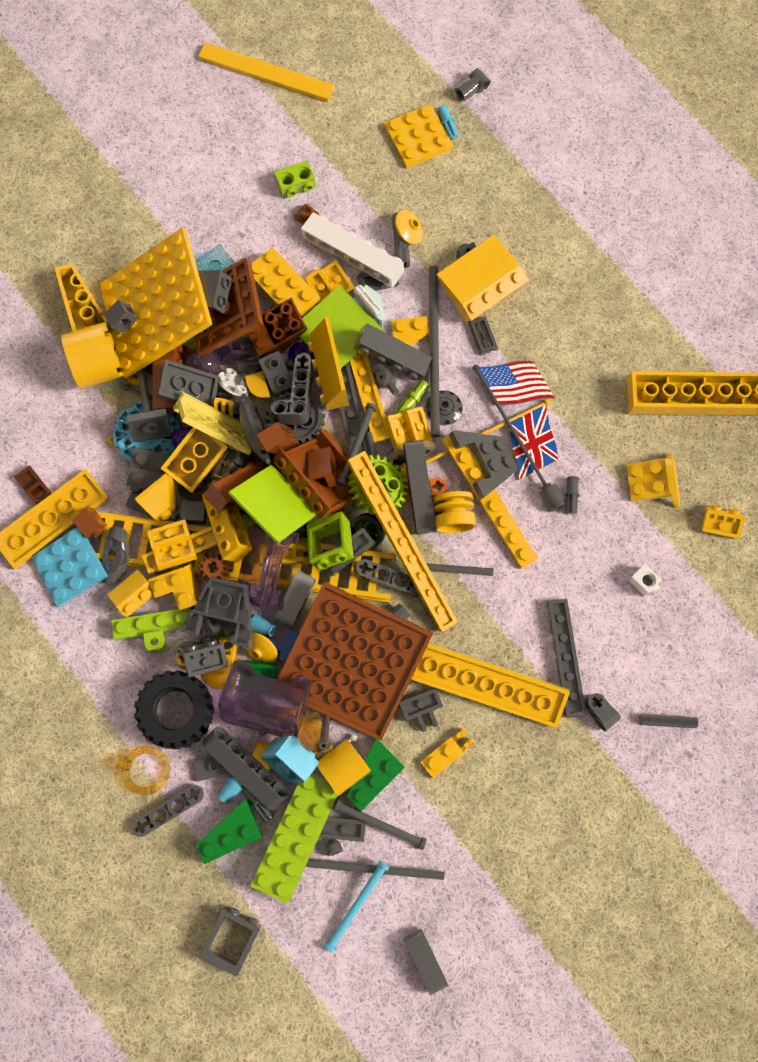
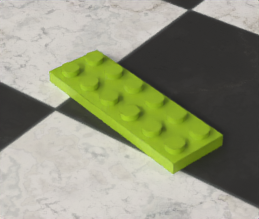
(295, 838)

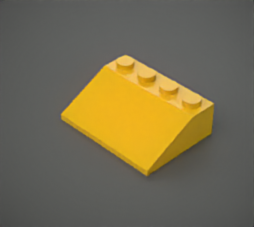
(481, 278)
(328, 366)

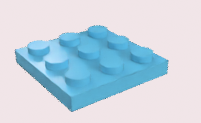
(69, 567)

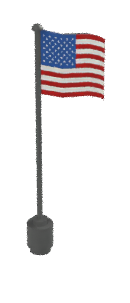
(518, 384)

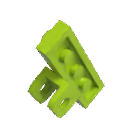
(151, 627)

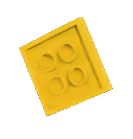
(418, 136)

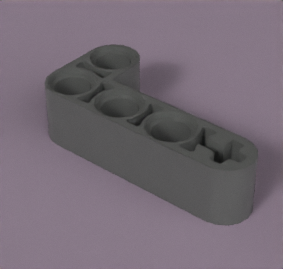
(301, 386)

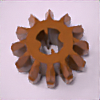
(211, 562)

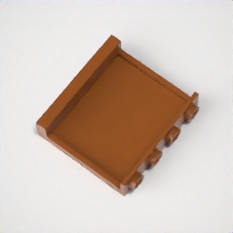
(316, 492)

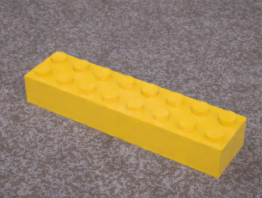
(692, 393)

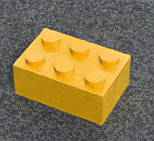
(194, 459)

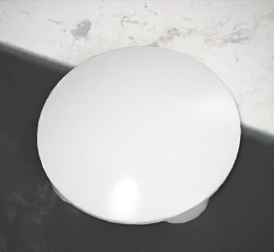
(233, 383)

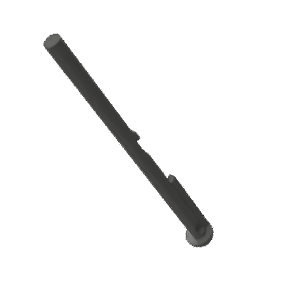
(366, 868)

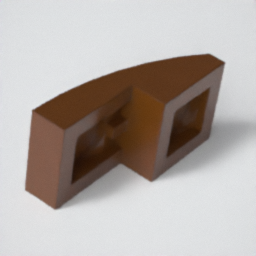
(33, 485)

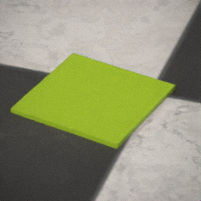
(345, 320)
(273, 503)

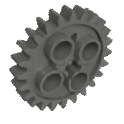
(302, 432)

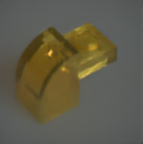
(312, 728)

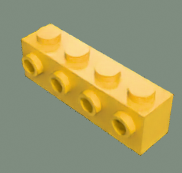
(229, 532)

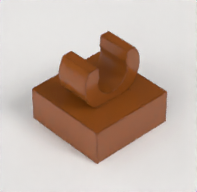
(304, 213)

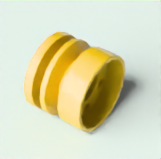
(454, 512)

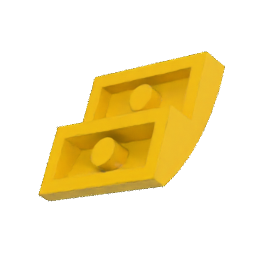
(328, 279)
(408, 427)
(172, 545)
(343, 767)

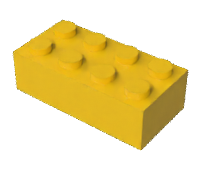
(279, 282)

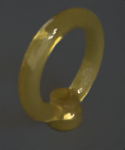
(125, 762)

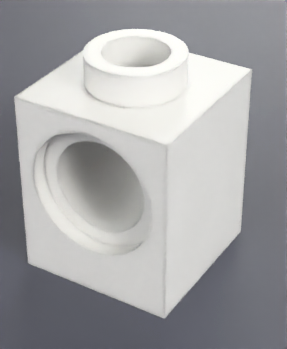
(645, 572)

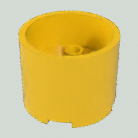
(91, 355)

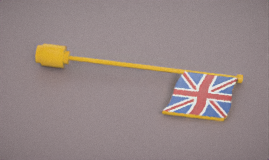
(534, 433)

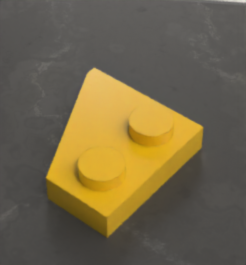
(410, 329)

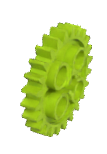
(388, 475)

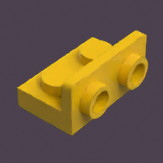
(722, 522)

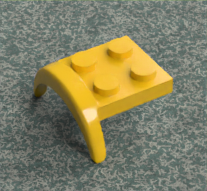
(654, 480)

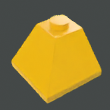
(159, 498)

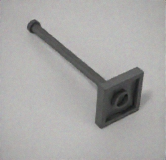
(150, 423)

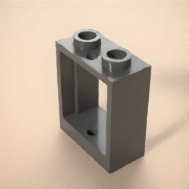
(221, 961)

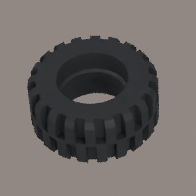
(150, 697)

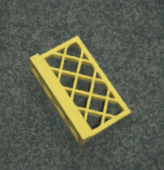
(211, 422)

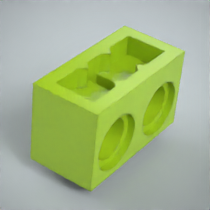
(293, 175)

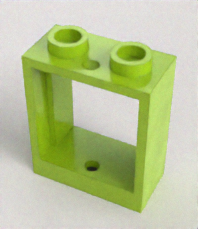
(317, 530)

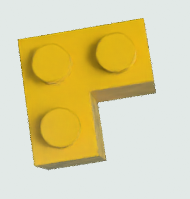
(181, 582)

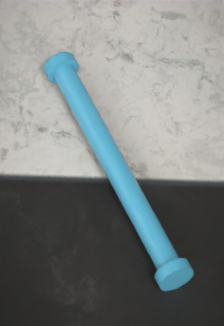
(330, 945)

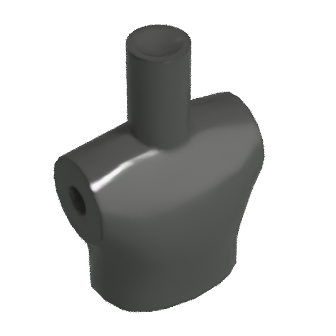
(385, 377)

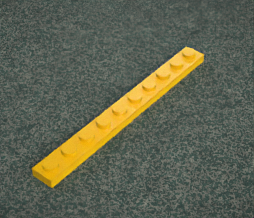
(402, 541)

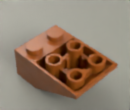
(279, 330)

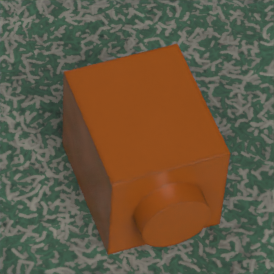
(89, 523)

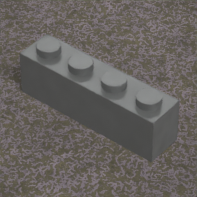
(392, 352)

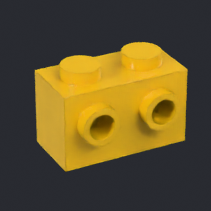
(131, 593)

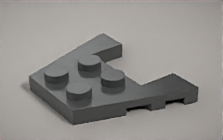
(492, 456)
(226, 602)

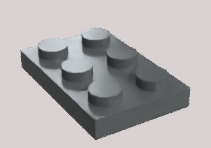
(180, 378)

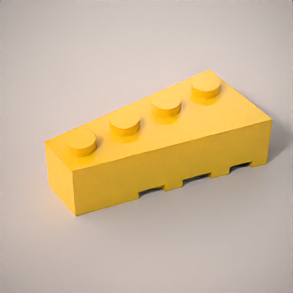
(78, 299)

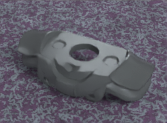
(115, 541)

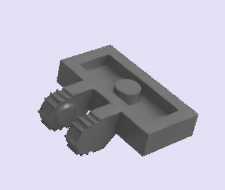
(420, 705)

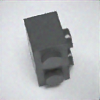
(276, 371)

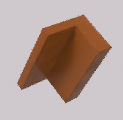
(322, 464)

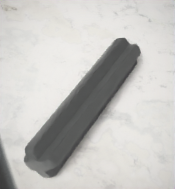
(668, 721)

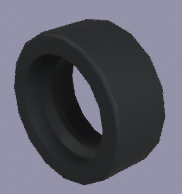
(366, 516)

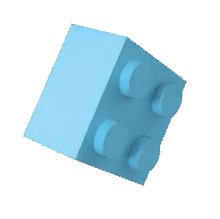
(290, 759)

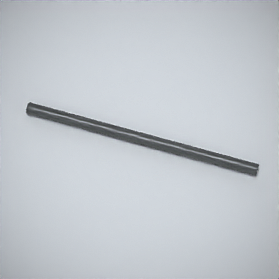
(434, 352)

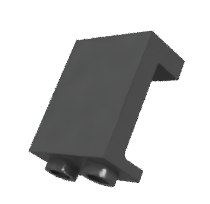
(215, 288)

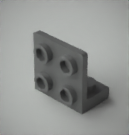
(203, 656)

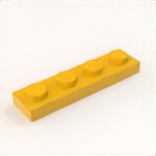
(201, 540)

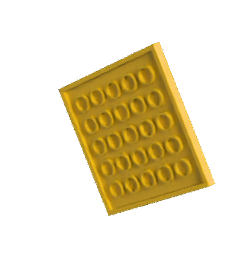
(165, 296)

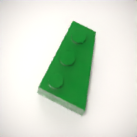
(383, 769)
(230, 834)

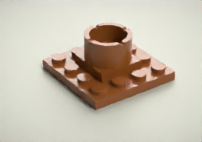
(241, 312)

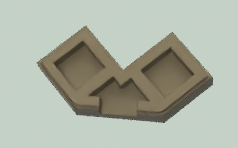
(398, 454)

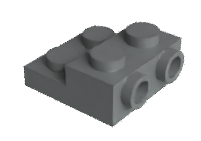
(145, 468)

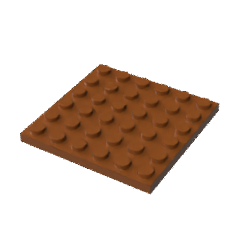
(355, 659)

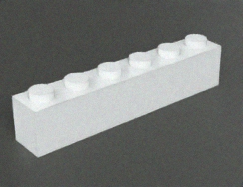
(353, 250)

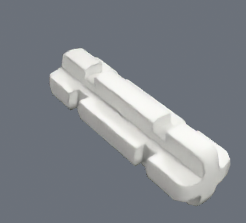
(367, 300)

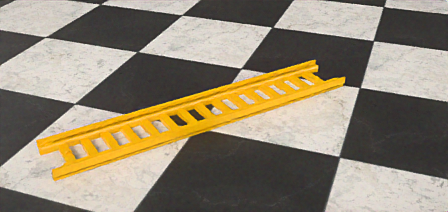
(369, 595)

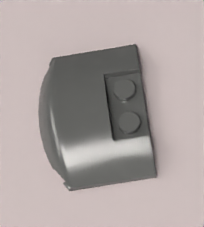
(251, 426)

